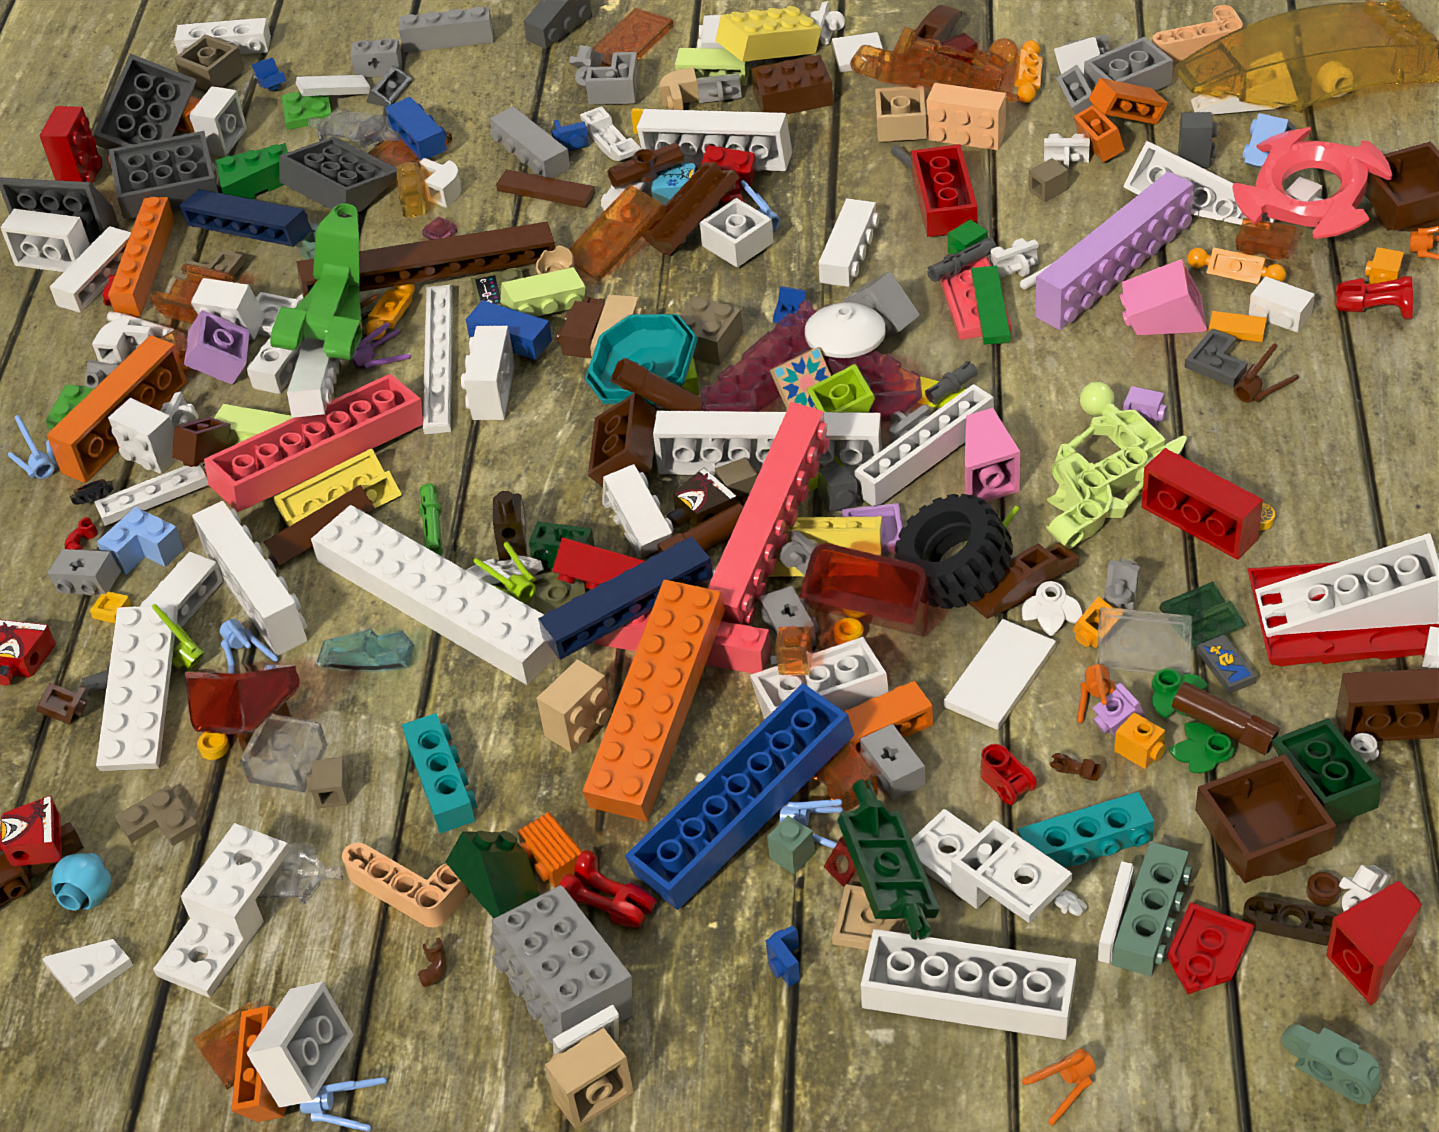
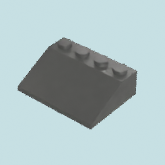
(143, 104)
(162, 168)
(335, 174)
(61, 198)

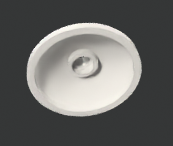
(845, 330)

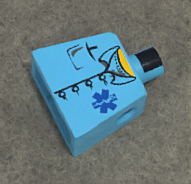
(670, 181)

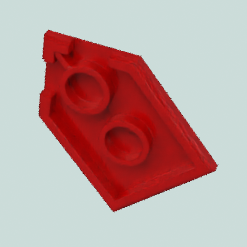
(1207, 948)

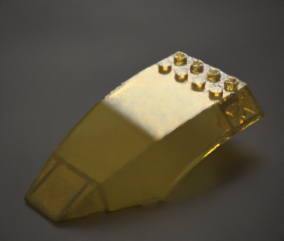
(1315, 55)

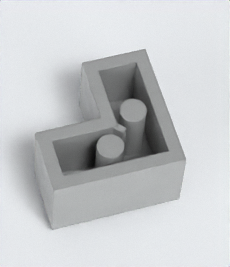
(614, 83)
(887, 299)

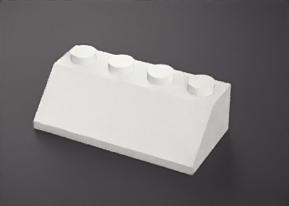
(841, 674)

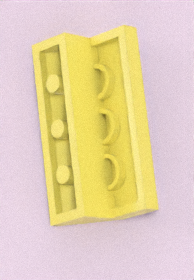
(335, 482)
(849, 532)

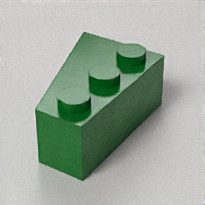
(251, 171)

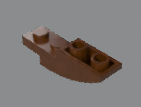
(938, 23)
(1024, 573)
(15, 879)

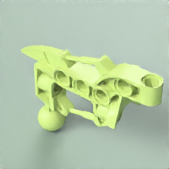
(1089, 488)

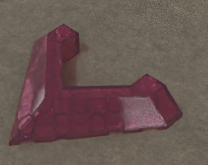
(751, 386)

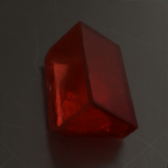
(867, 588)
(238, 696)

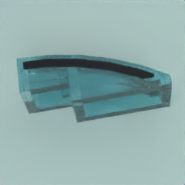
(367, 652)

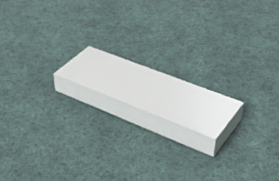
(332, 85)
(1115, 911)

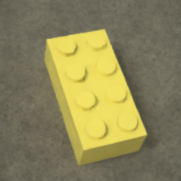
(768, 33)

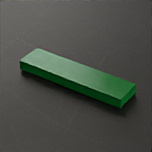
(990, 305)

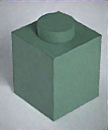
(791, 844)

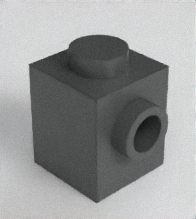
(837, 488)

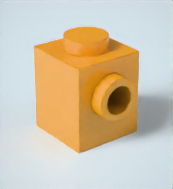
(1385, 265)
(1140, 741)

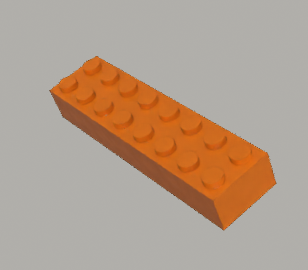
(654, 700)

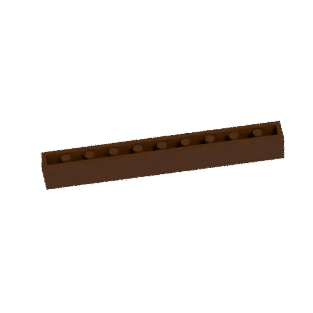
(444, 257)

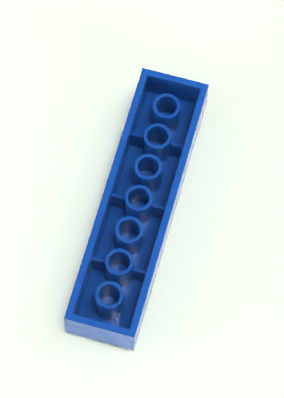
(739, 795)

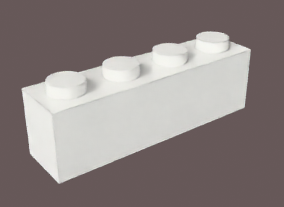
(848, 242)
(90, 271)
(187, 586)

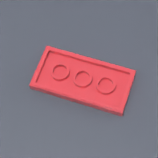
(962, 303)

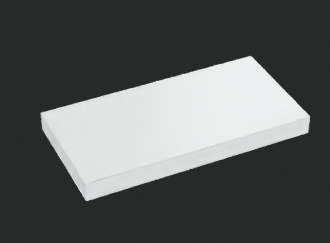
(1000, 674)

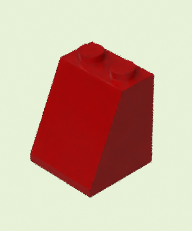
(1374, 938)

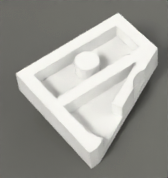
(88, 968)

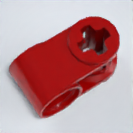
(1008, 776)

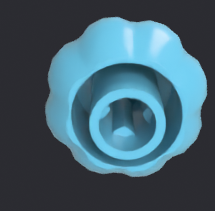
(80, 877)

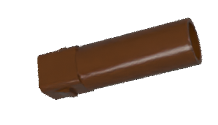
(641, 381)
(709, 532)
(1225, 718)

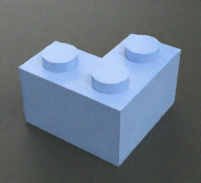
(1262, 129)
(139, 537)

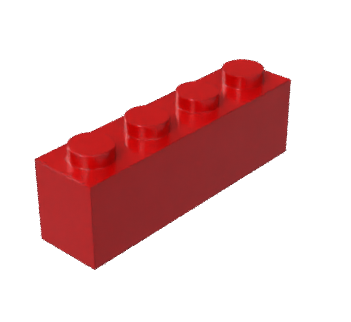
(589, 563)

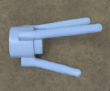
(764, 208)
(40, 464)
(237, 637)
(801, 812)
(324, 1101)

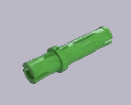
(430, 512)

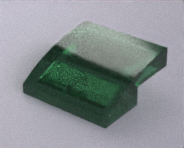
(1209, 613)

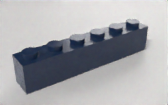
(246, 217)
(622, 598)

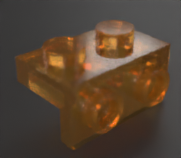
(1265, 238)

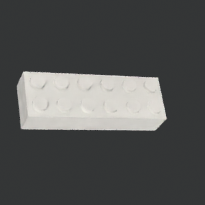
(744, 131)
(251, 578)
(969, 984)

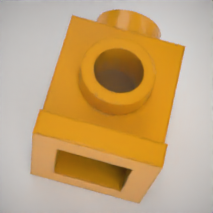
(1085, 633)

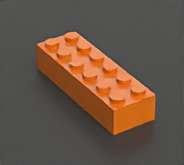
(85, 437)

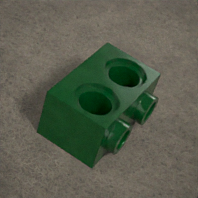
(547, 538)

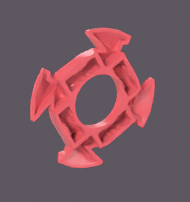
(1290, 154)

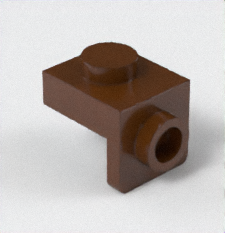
(62, 703)

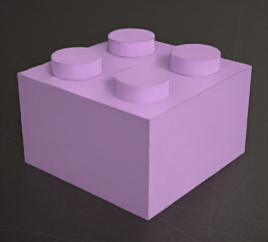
(217, 347)

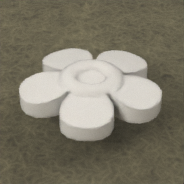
(1068, 901)

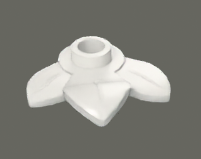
(1051, 610)

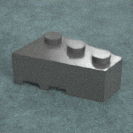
(554, 20)

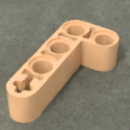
(1184, 41)
(423, 900)

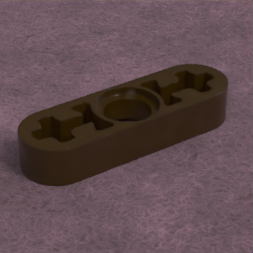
(1304, 913)

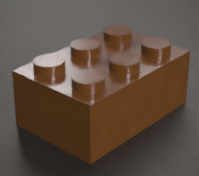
(792, 85)
(623, 438)
(1389, 704)

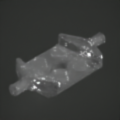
(356, 126)
(298, 874)

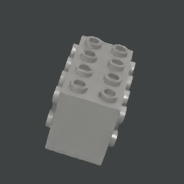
(559, 963)

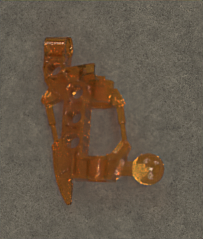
(919, 63)

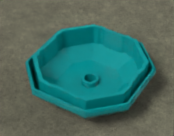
(653, 340)

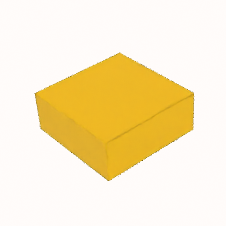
(107, 604)

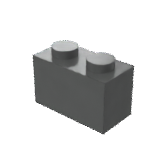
(1196, 138)

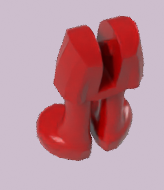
(1356, 295)
(629, 900)

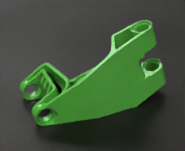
(333, 304)

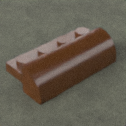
(689, 207)

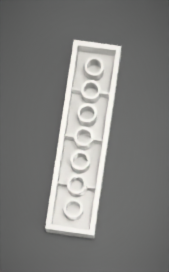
(714, 438)

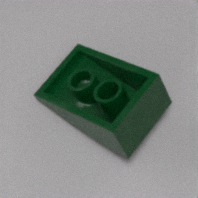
(1331, 769)
(493, 870)

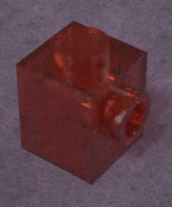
(963, 43)

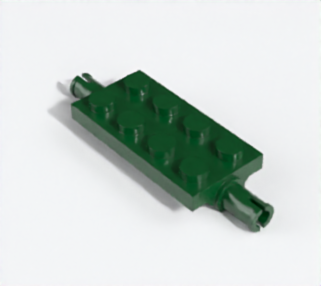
(887, 862)

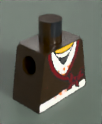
(700, 499)
(510, 513)

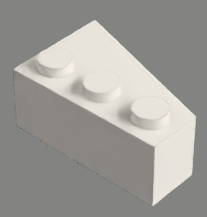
(636, 510)

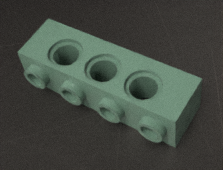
(1141, 952)

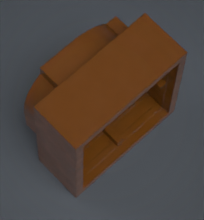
(1413, 192)
(1265, 819)

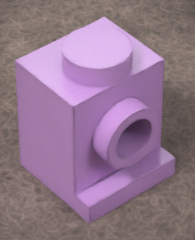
(1147, 404)
(1117, 710)

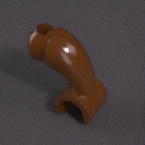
(1067, 765)
(438, 966)

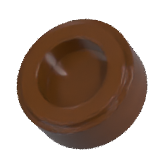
(1323, 889)

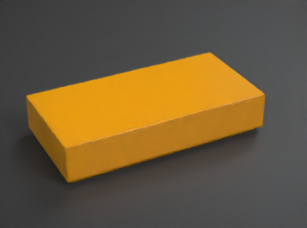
(1240, 326)

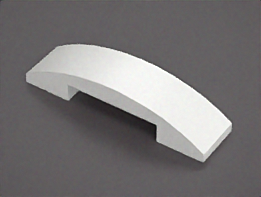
(607, 136)

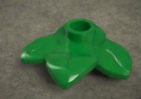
(1166, 685)
(1202, 747)

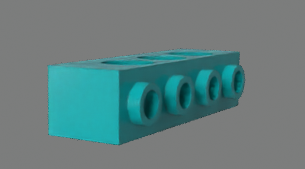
(439, 773)
(1092, 831)

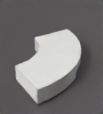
(506, 568)

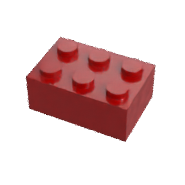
(70, 145)

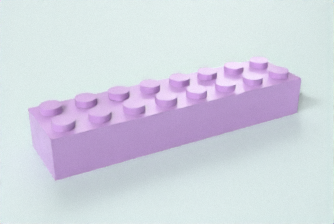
(1113, 250)

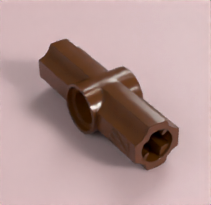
(645, 165)

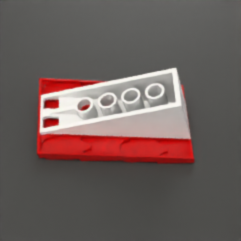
(1350, 608)

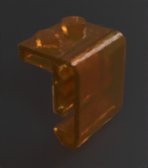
(178, 302)

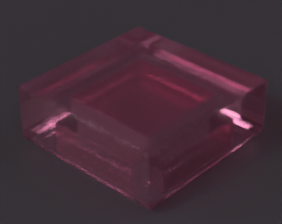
(439, 229)

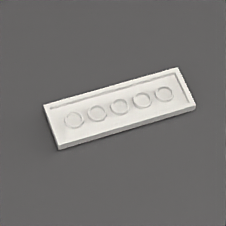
(137, 690)

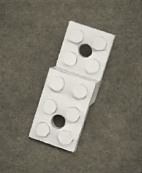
(989, 864)
(221, 910)

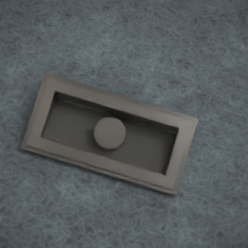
(389, 87)

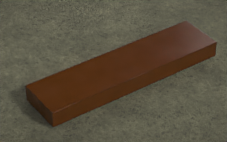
(545, 188)
(298, 536)

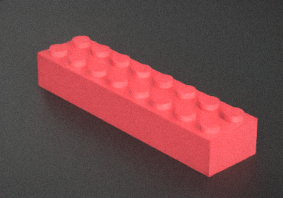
(313, 443)
(770, 512)

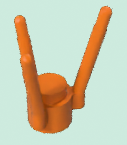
(1422, 241)
(1098, 684)
(1073, 1069)

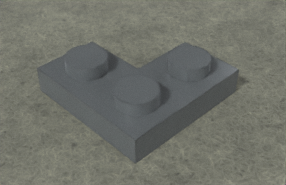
(1212, 358)

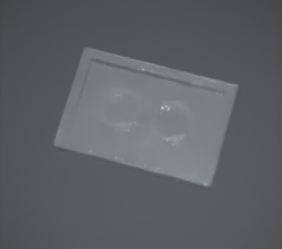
(1144, 640)

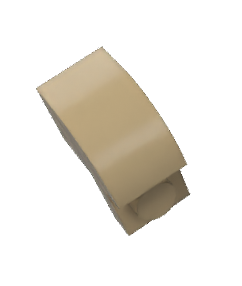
(679, 88)

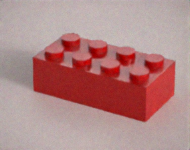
(943, 188)
(1201, 503)

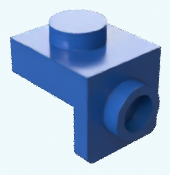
(268, 74)
(571, 136)
(788, 302)
(779, 955)

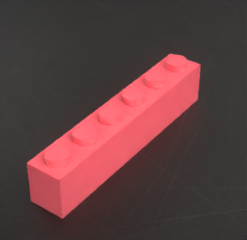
(734, 646)

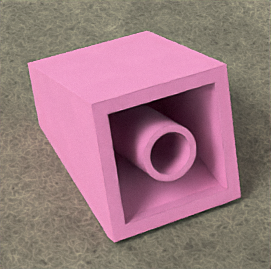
(1163, 302)
(990, 457)

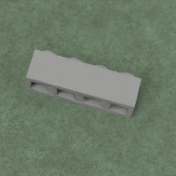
(446, 29)
(529, 143)

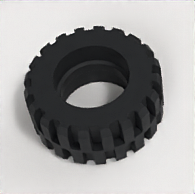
(975, 566)

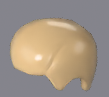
(554, 260)

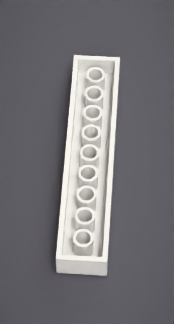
(435, 593)

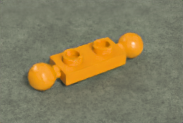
(1028, 71)
(1235, 265)
(390, 308)

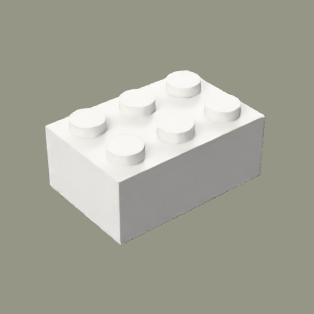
(44, 239)
(488, 373)
(300, 1044)

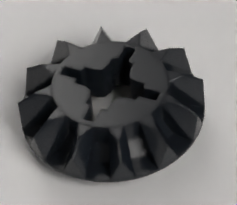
(91, 491)

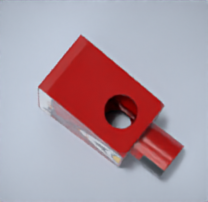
(23, 648)
(32, 833)

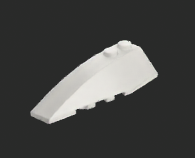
(1211, 192)

